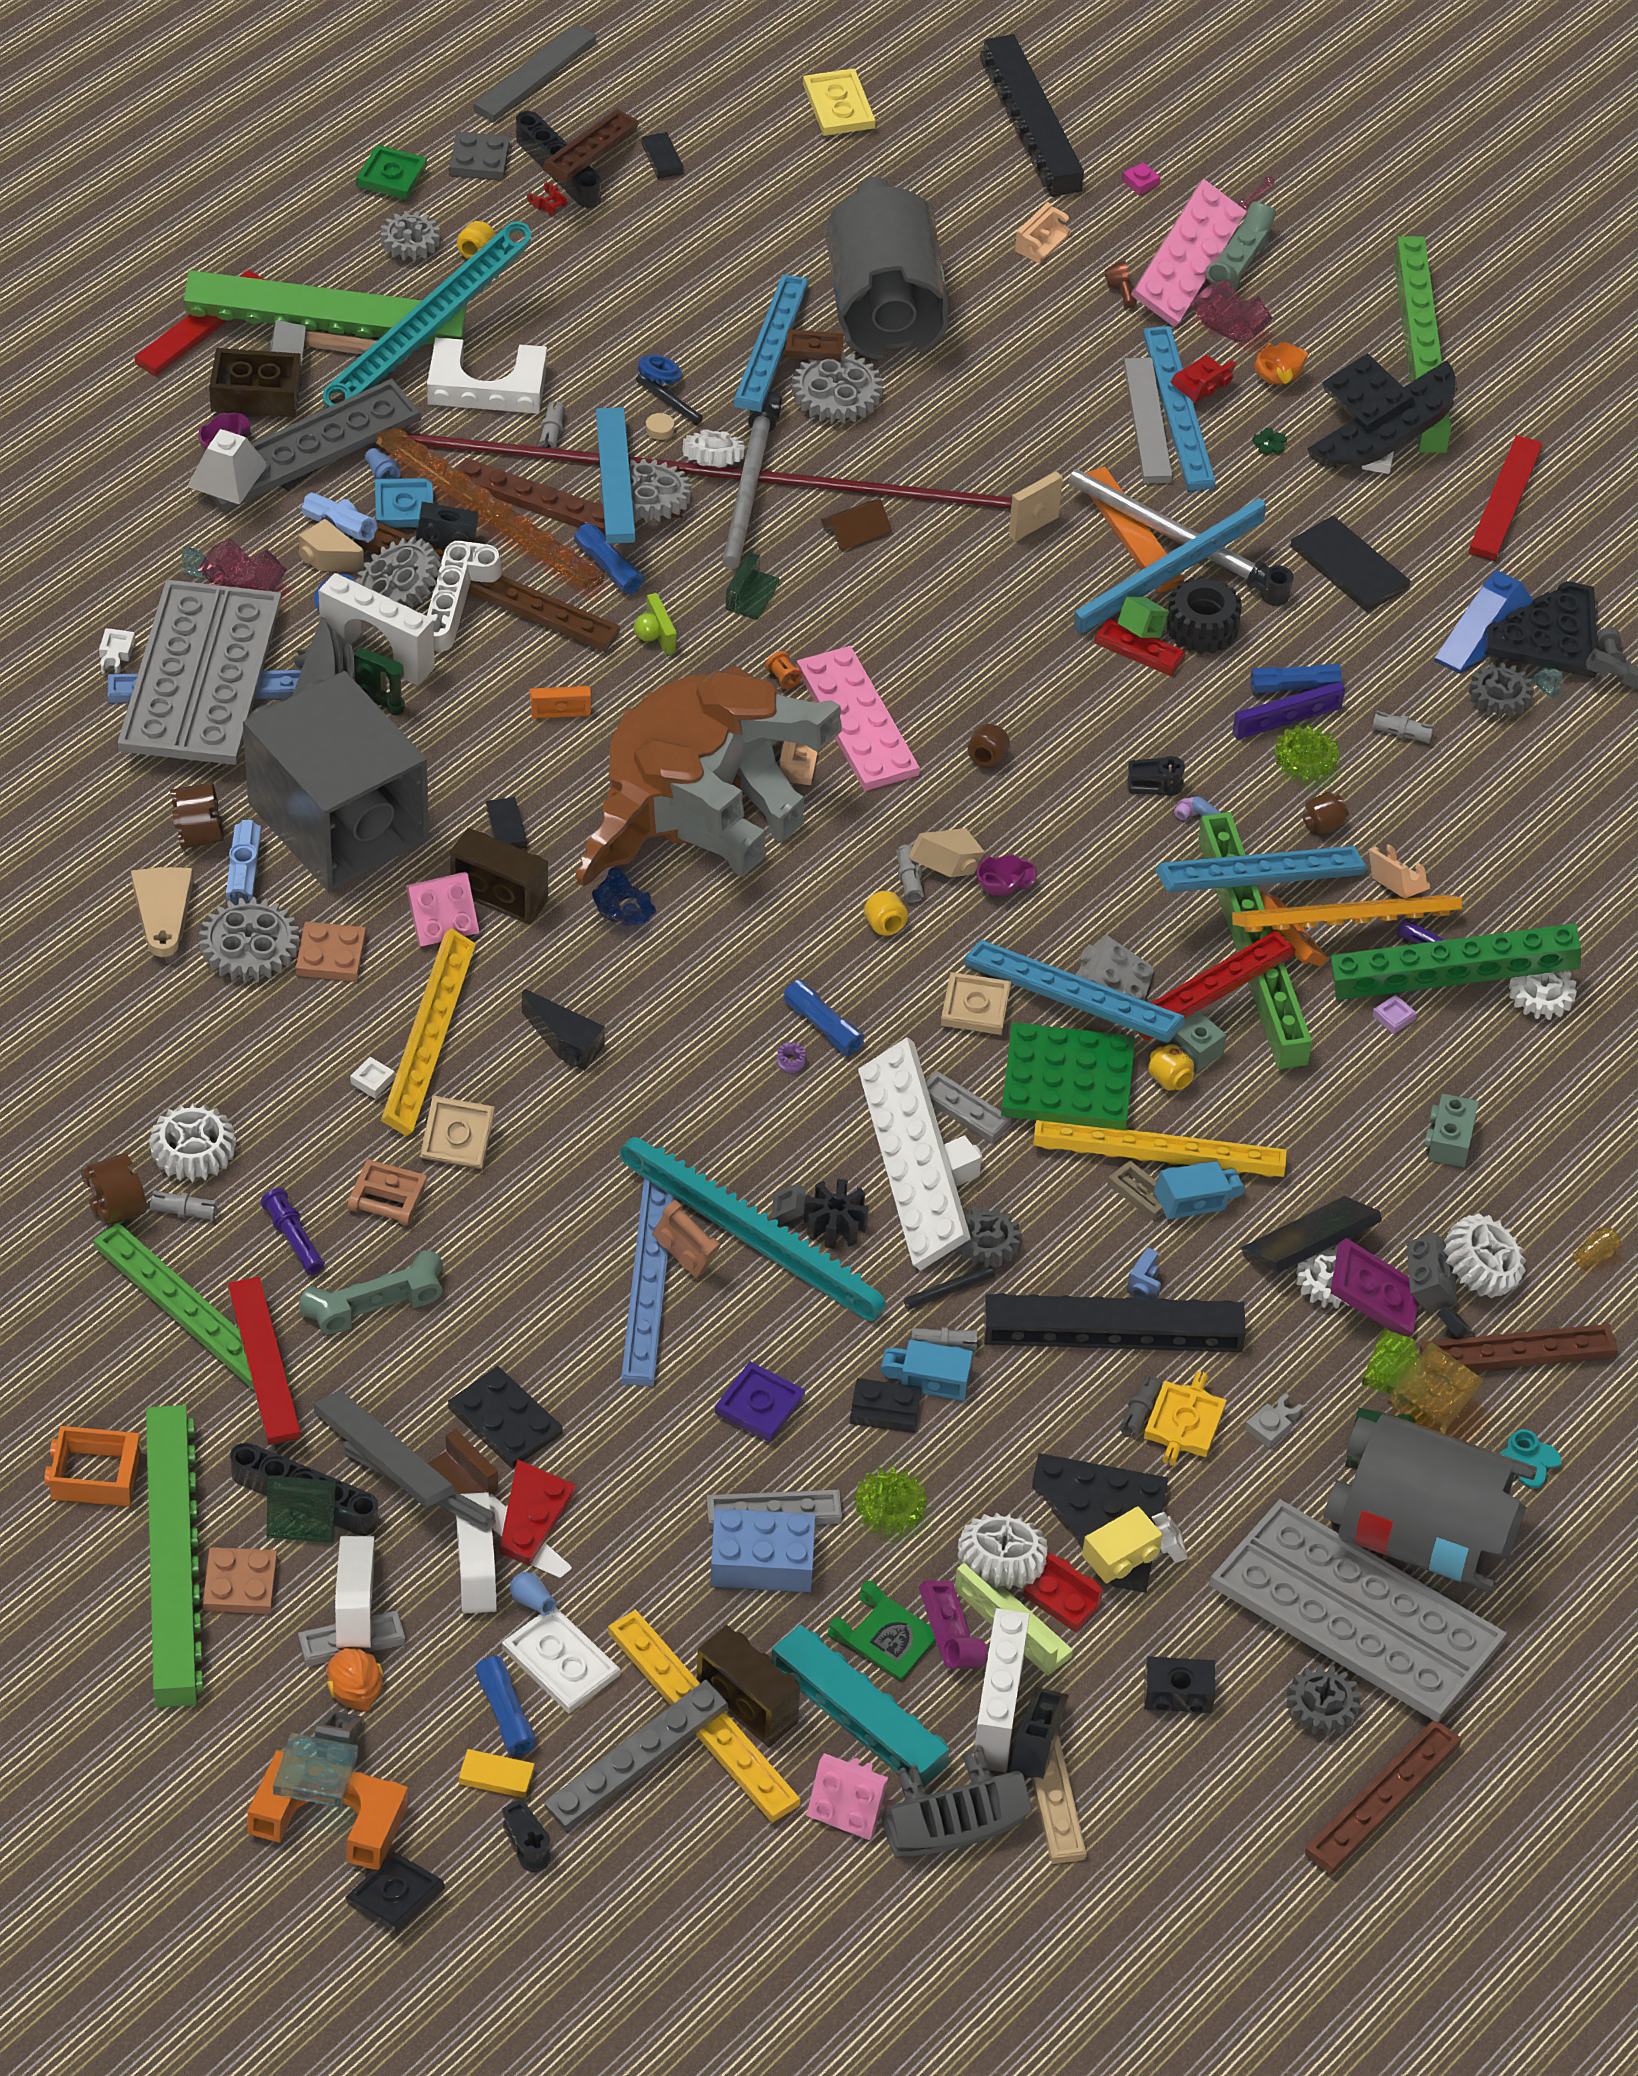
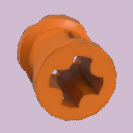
(783, 670)

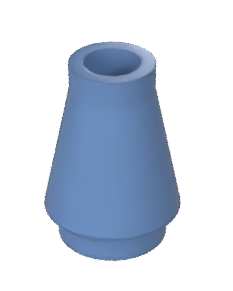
(382, 465)
(531, 1592)

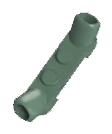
(1243, 246)
(335, 1309)

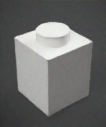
(963, 1160)

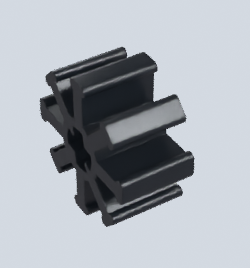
(836, 1213)

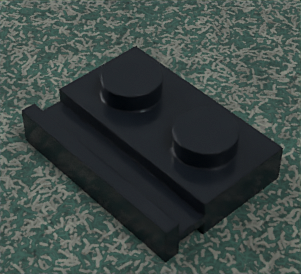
(885, 1405)

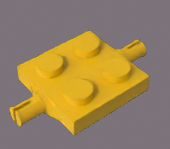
(1185, 1418)

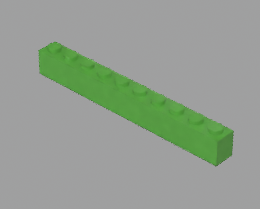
(304, 305)
(1419, 326)
(1273, 988)
(171, 1557)

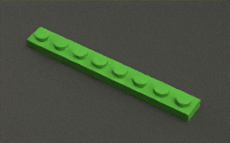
(175, 1298)

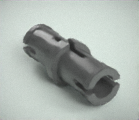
(1141, 1406)

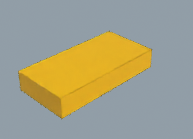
(496, 1773)

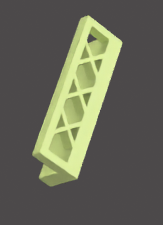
(1042, 1644)

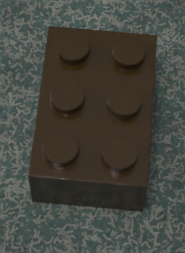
(255, 382)
(501, 875)
(751, 1684)

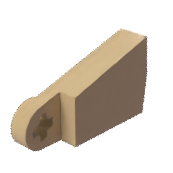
(163, 905)

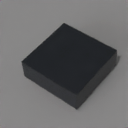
(1455, 1323)

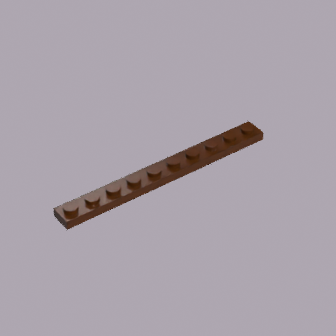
(521, 600)

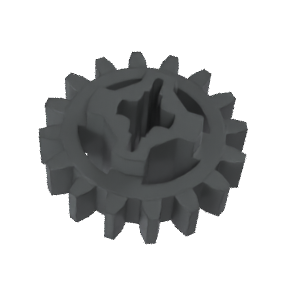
(1501, 690)
(987, 1237)
(1308, 1692)

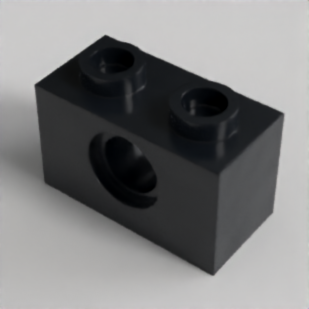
(445, 524)
(1166, 1673)

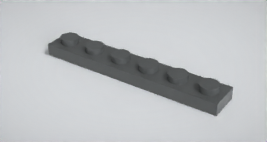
(636, 1755)

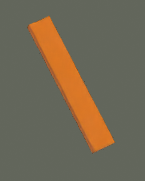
(1132, 533)

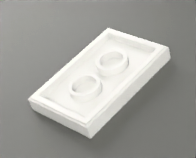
(561, 1659)

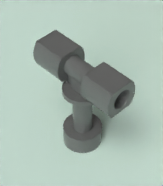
(1613, 660)

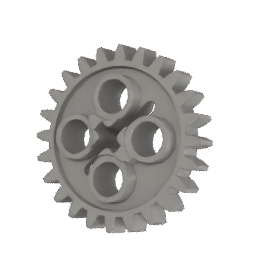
(837, 388)
(656, 490)
(402, 571)
(249, 939)

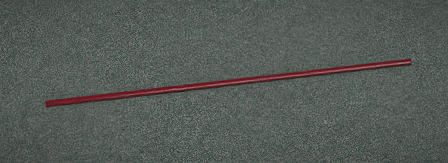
(724, 472)

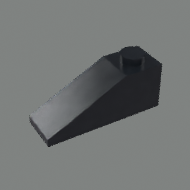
(567, 1033)
(1038, 1733)

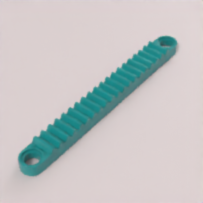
(430, 314)
(753, 1228)

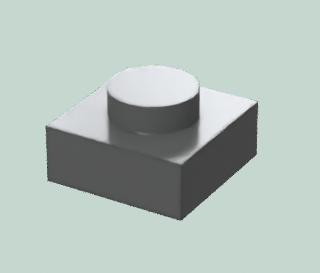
(788, 1203)

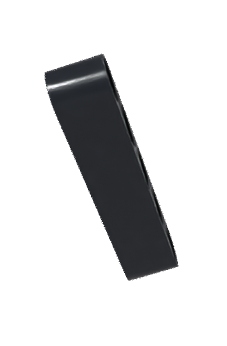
(541, 143)
(262, 1463)

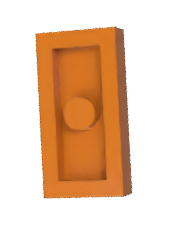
(560, 702)

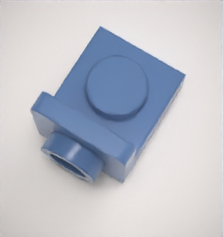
(1143, 1275)

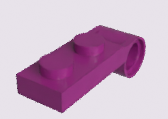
(950, 1627)

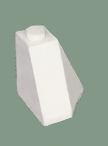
(228, 468)

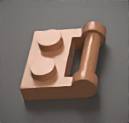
(391, 1184)
(685, 1240)

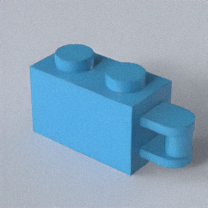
(1196, 1189)
(933, 1367)

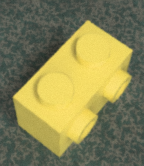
(1122, 1545)

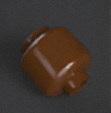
(988, 745)
(1325, 813)

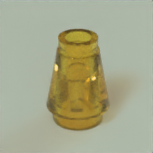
(1597, 1247)

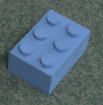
(762, 1550)

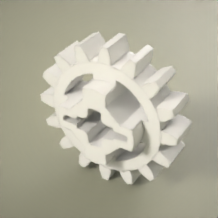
(713, 448)
(1543, 993)
(1320, 1283)

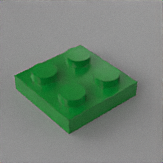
(391, 172)

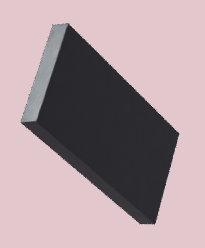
(1350, 563)
(1311, 1234)

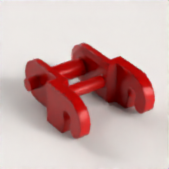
(542, 203)

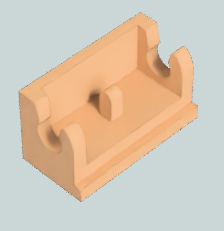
(1042, 233)
(798, 762)
(1395, 874)

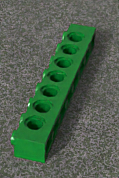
(1456, 961)

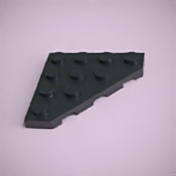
(1550, 632)
(1093, 1495)

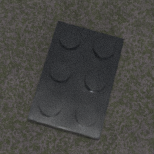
(505, 1417)

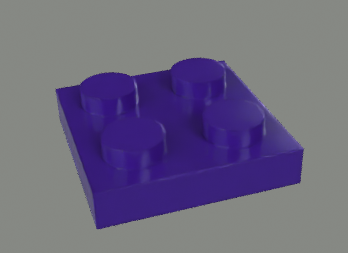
(760, 1401)

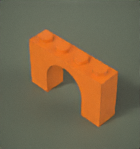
(377, 1803)

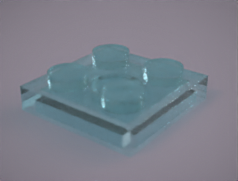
(315, 1770)

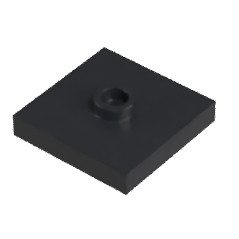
(395, 1892)

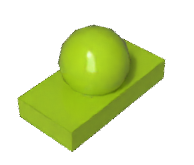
(656, 625)

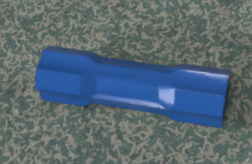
(621, 572)
(1294, 678)
(838, 1030)
(513, 1724)

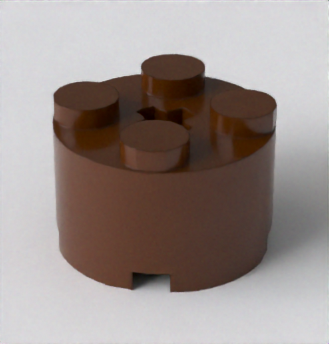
(197, 815)
(114, 1189)

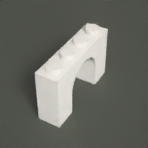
(516, 392)
(408, 631)
(1001, 1687)

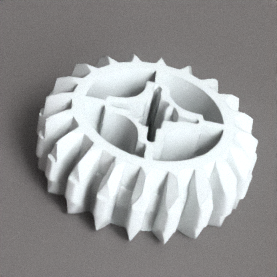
(194, 1151)
(1484, 1255)
(1003, 1550)

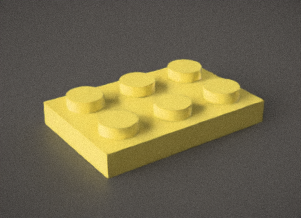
(839, 102)

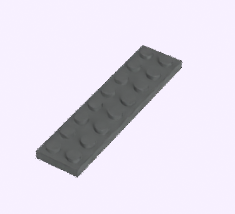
(328, 436)

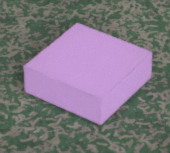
(1394, 1014)

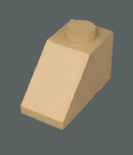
(330, 549)
(948, 852)

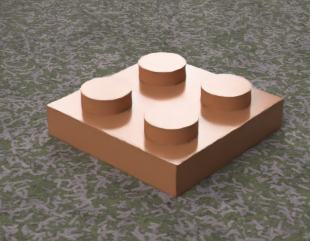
(330, 951)
(240, 1580)

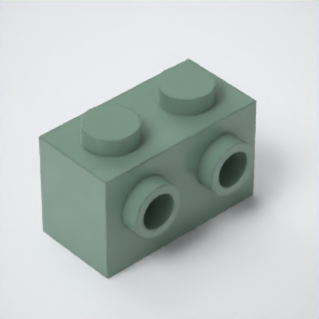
(1199, 1040)
(1452, 1130)

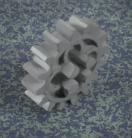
(417, 239)

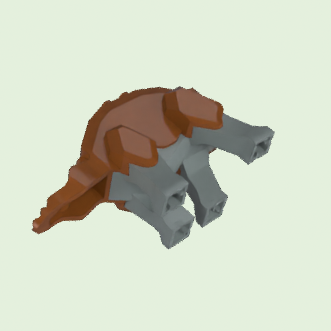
(689, 759)

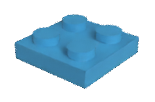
(400, 500)

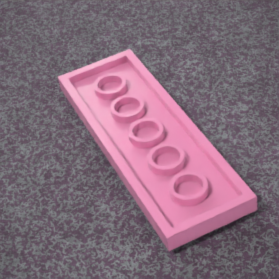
(1187, 251)
(868, 731)

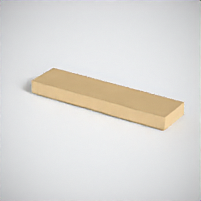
(1059, 1811)

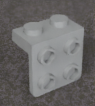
(1115, 968)

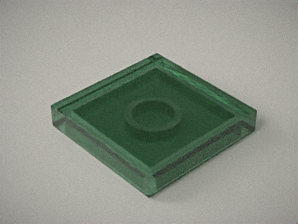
(301, 1509)

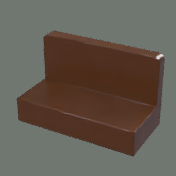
(814, 345)
(858, 523)
(465, 1466)

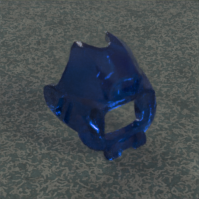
(618, 888)

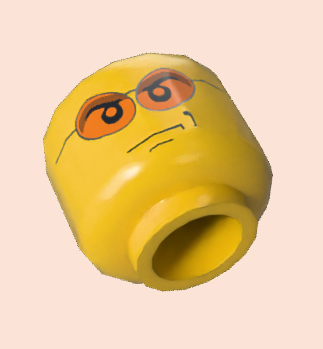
(1171, 1067)

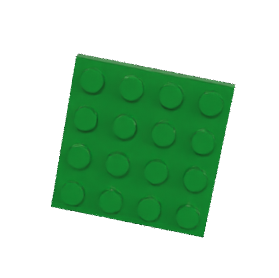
(1068, 1076)

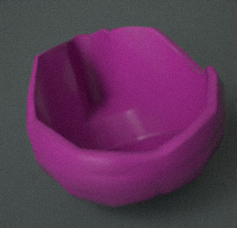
(231, 422)
(1005, 874)

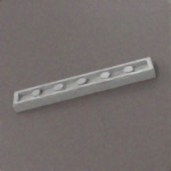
(1147, 420)

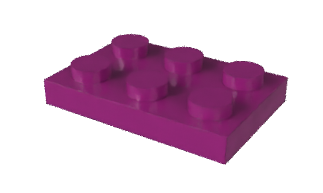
(1374, 1288)

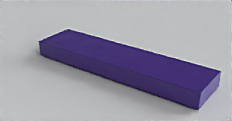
(1288, 710)

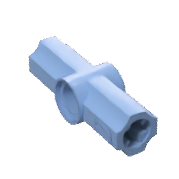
(341, 515)
(243, 862)

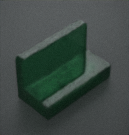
(750, 589)

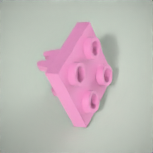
(441, 906)
(847, 1795)

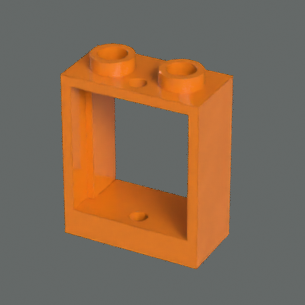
(94, 1442)

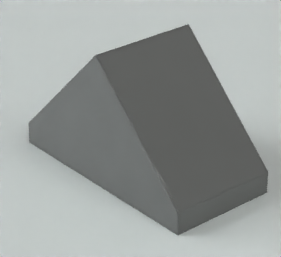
(339, 1727)

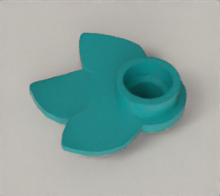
(1535, 1454)

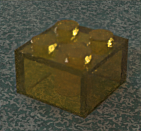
(1435, 1390)

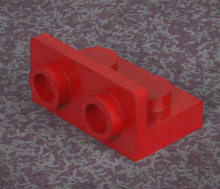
(1203, 378)
(1065, 1593)

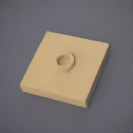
(1035, 506)
(975, 1003)
(457, 1132)

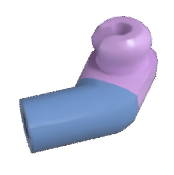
(1194, 806)

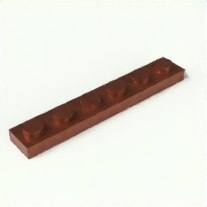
(590, 146)
(534, 495)
(1530, 1347)
(1383, 1796)

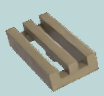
(1135, 1192)

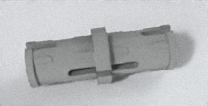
(552, 425)
(1403, 727)
(909, 875)
(183, 1205)
(952, 1338)

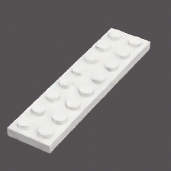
(914, 1154)

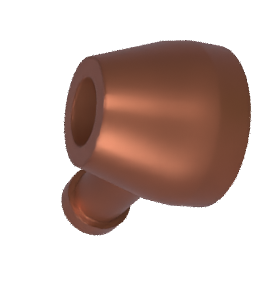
(1118, 277)

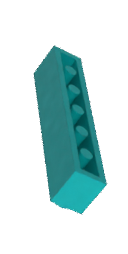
(859, 1705)

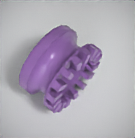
(791, 1049)

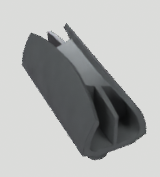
(956, 1815)

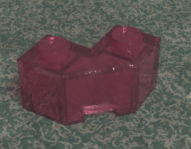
(1226, 315)
(231, 567)

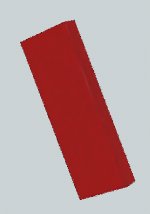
(1143, 650)

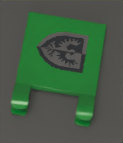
(887, 1636)

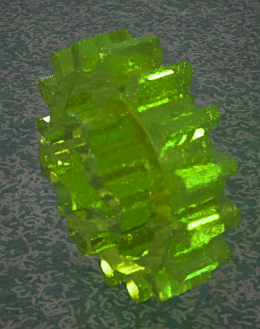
(1306, 752)
(890, 1500)

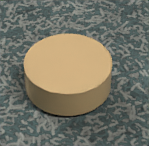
(660, 426)

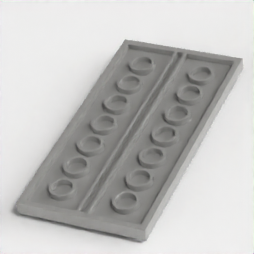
(200, 672)
(1358, 1610)

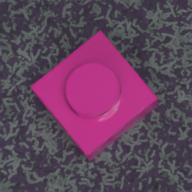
(1141, 178)

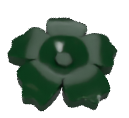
(1269, 442)

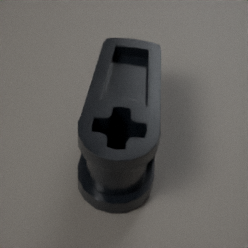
(1153, 776)
(526, 1836)

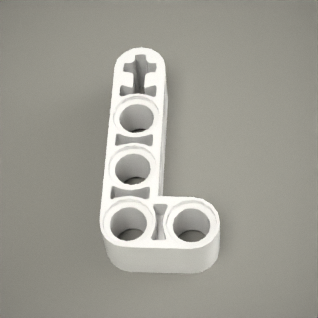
(454, 596)
(476, 1562)
(354, 1591)

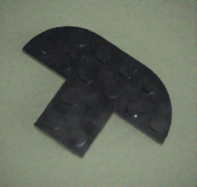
(1382, 411)

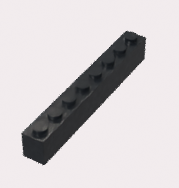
(1032, 115)
(1114, 1323)

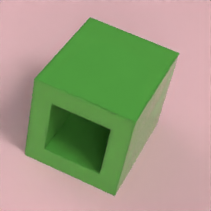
(1143, 617)

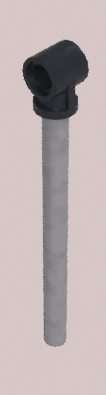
(761, 424)
(1272, 581)

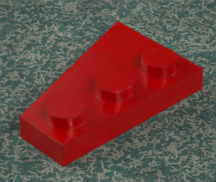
(533, 1511)

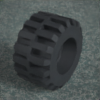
(1204, 615)

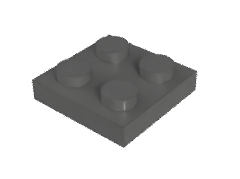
(479, 155)

